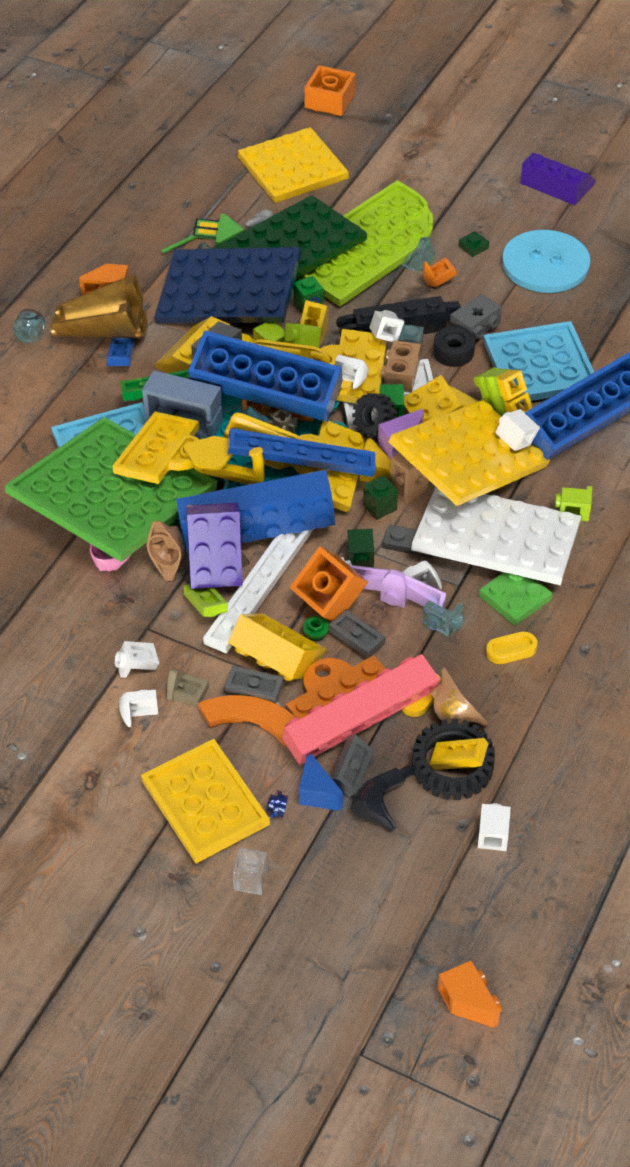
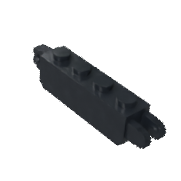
(424, 312)

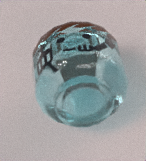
(29, 325)

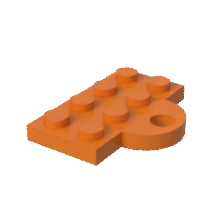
(341, 679)

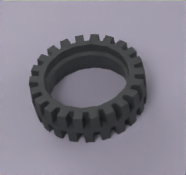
(444, 784)

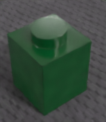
(380, 497)
(360, 547)

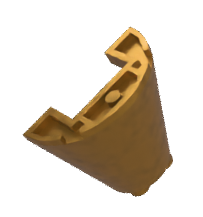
(104, 312)

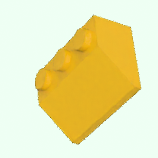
(180, 355)
(275, 645)

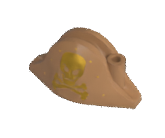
(166, 548)
(451, 704)

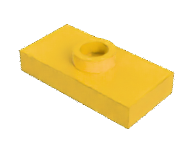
(459, 754)

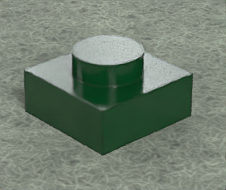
(473, 244)

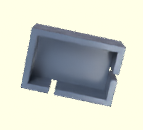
(192, 398)

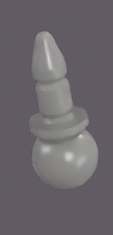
(259, 217)

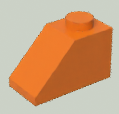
(102, 276)

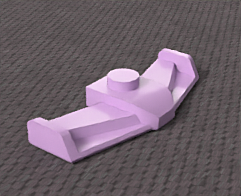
(398, 587)

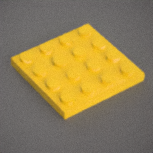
(293, 164)

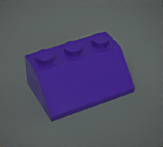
(555, 178)

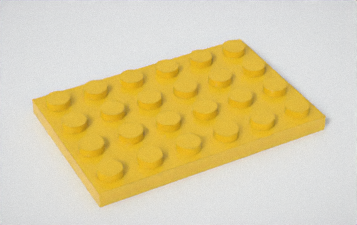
(465, 453)

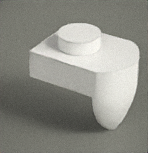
(352, 369)
(425, 573)
(138, 704)

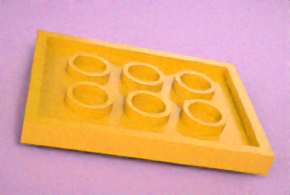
(205, 800)

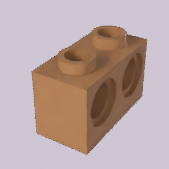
(402, 364)

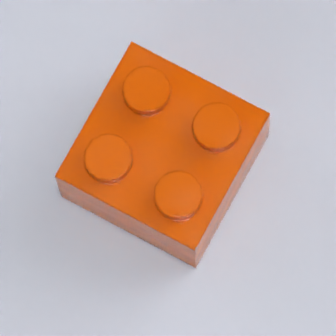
(330, 90)
(328, 584)

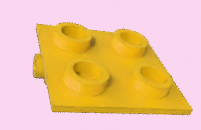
(433, 398)

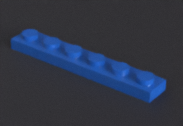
(303, 452)

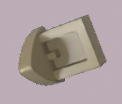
(186, 688)

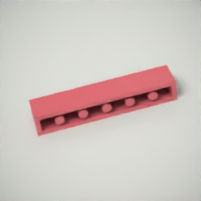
(359, 709)

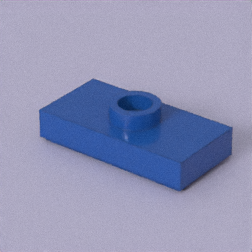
(120, 351)

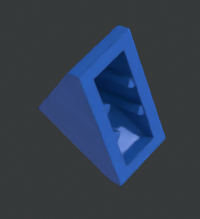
(318, 788)

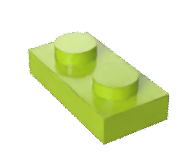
(206, 600)

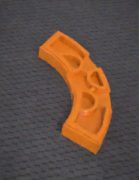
(246, 708)

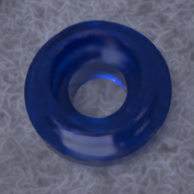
(277, 804)

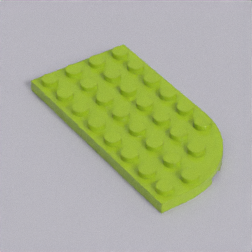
(394, 226)

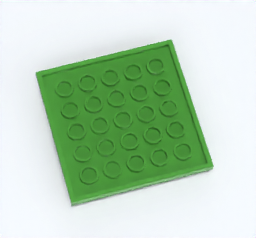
(104, 508)

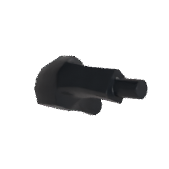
(369, 800)

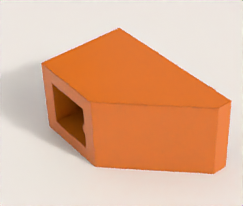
(467, 995)

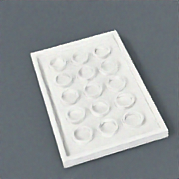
(499, 535)

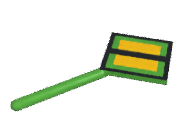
(203, 229)

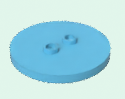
(546, 261)

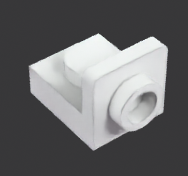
(136, 656)

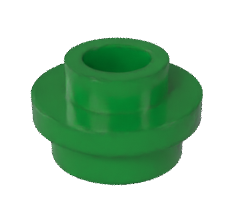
(315, 628)

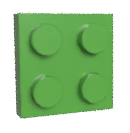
(515, 596)

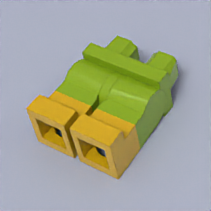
(502, 392)

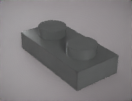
(401, 539)
(357, 634)
(254, 683)
(352, 765)

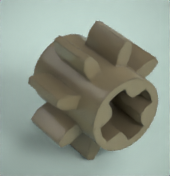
(283, 420)

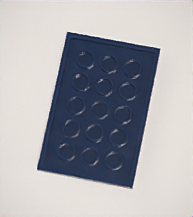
(229, 285)

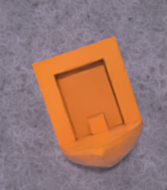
(438, 272)

